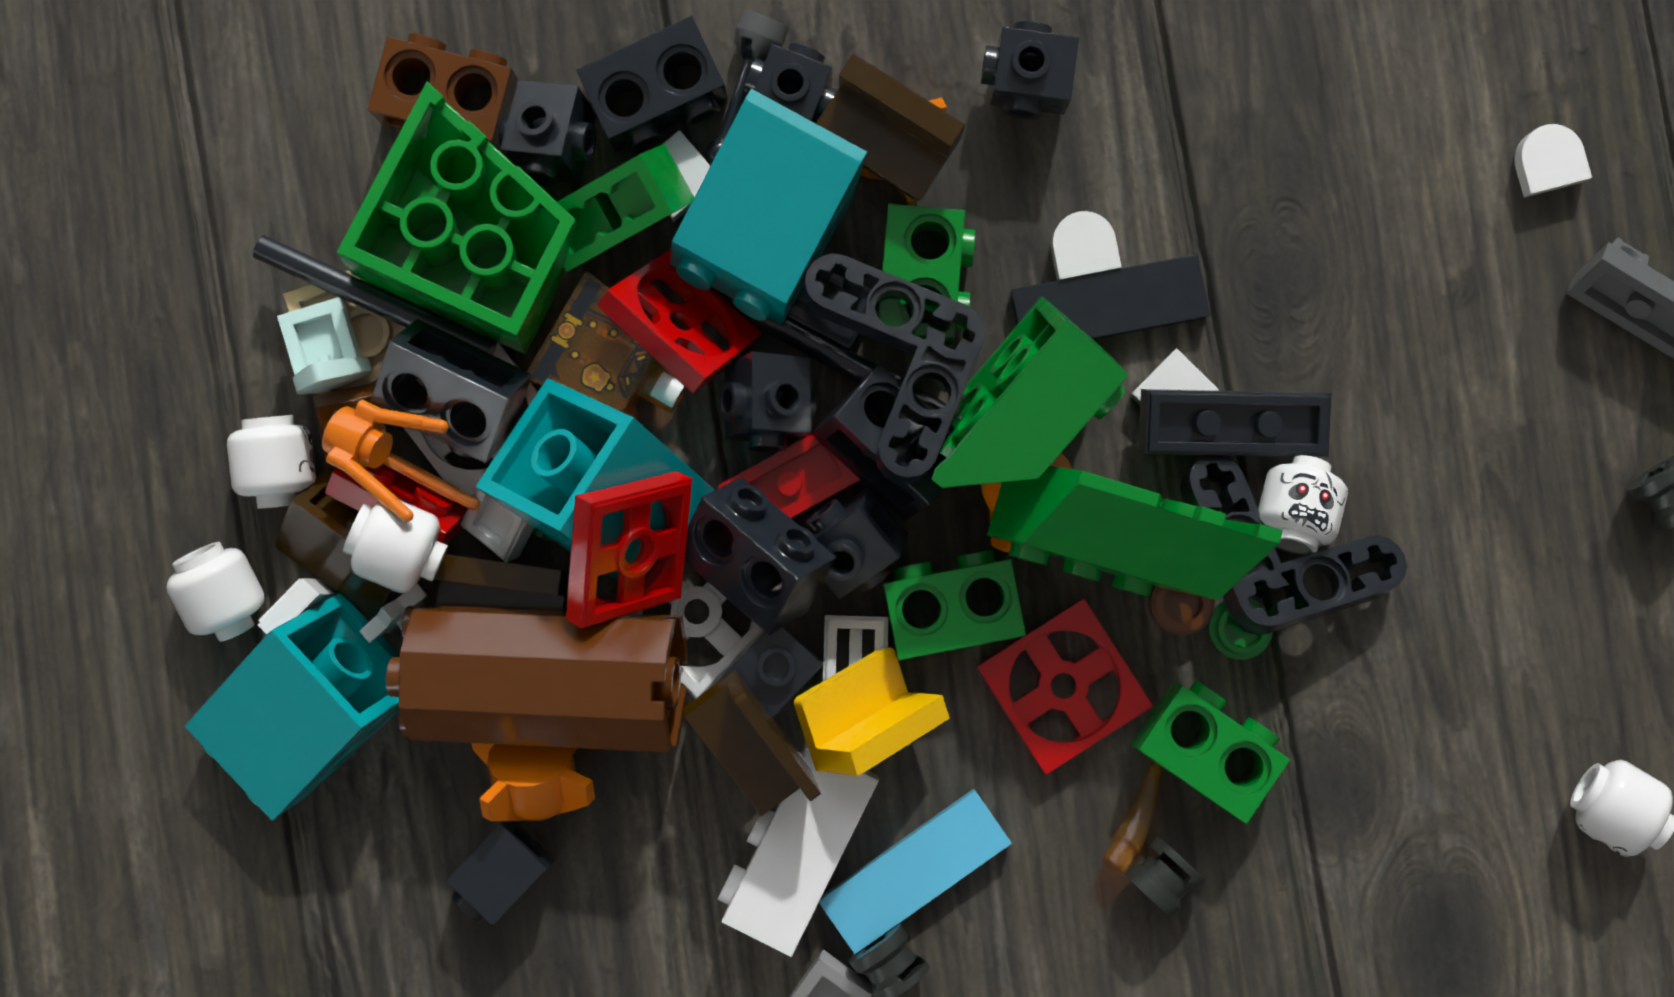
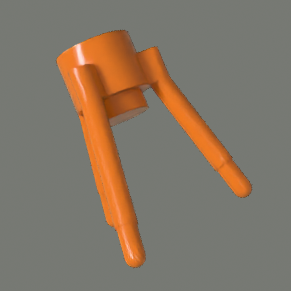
(360, 440)

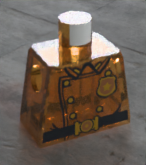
(601, 359)

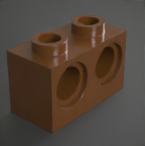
(449, 74)

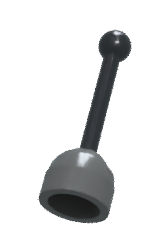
(753, 40)

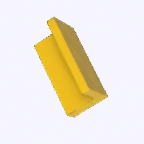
(865, 715)

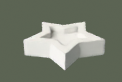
(391, 614)

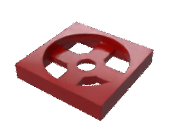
(684, 354)
(592, 559)
(1130, 701)

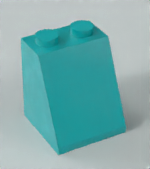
(766, 208)
(573, 448)
(298, 705)

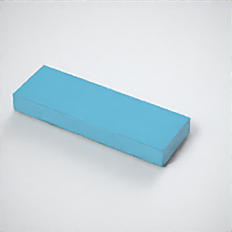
(914, 871)

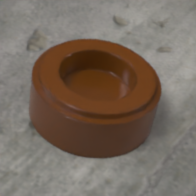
(1179, 611)

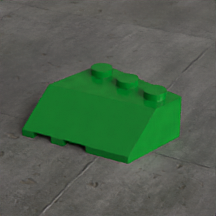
(460, 228)
(1029, 401)
(1126, 533)

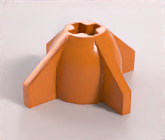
(531, 782)

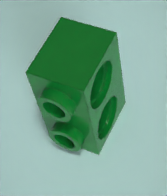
(624, 203)
(937, 274)
(955, 623)
(1203, 760)

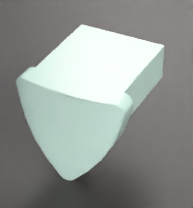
(323, 347)

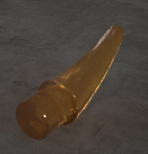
(1134, 829)

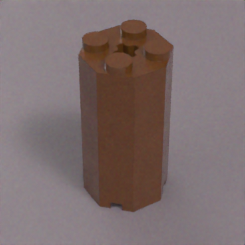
(539, 678)

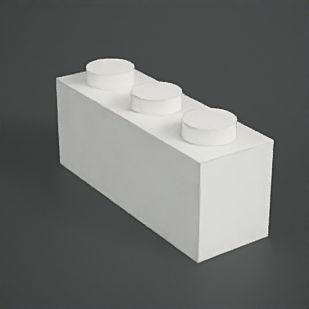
(794, 858)

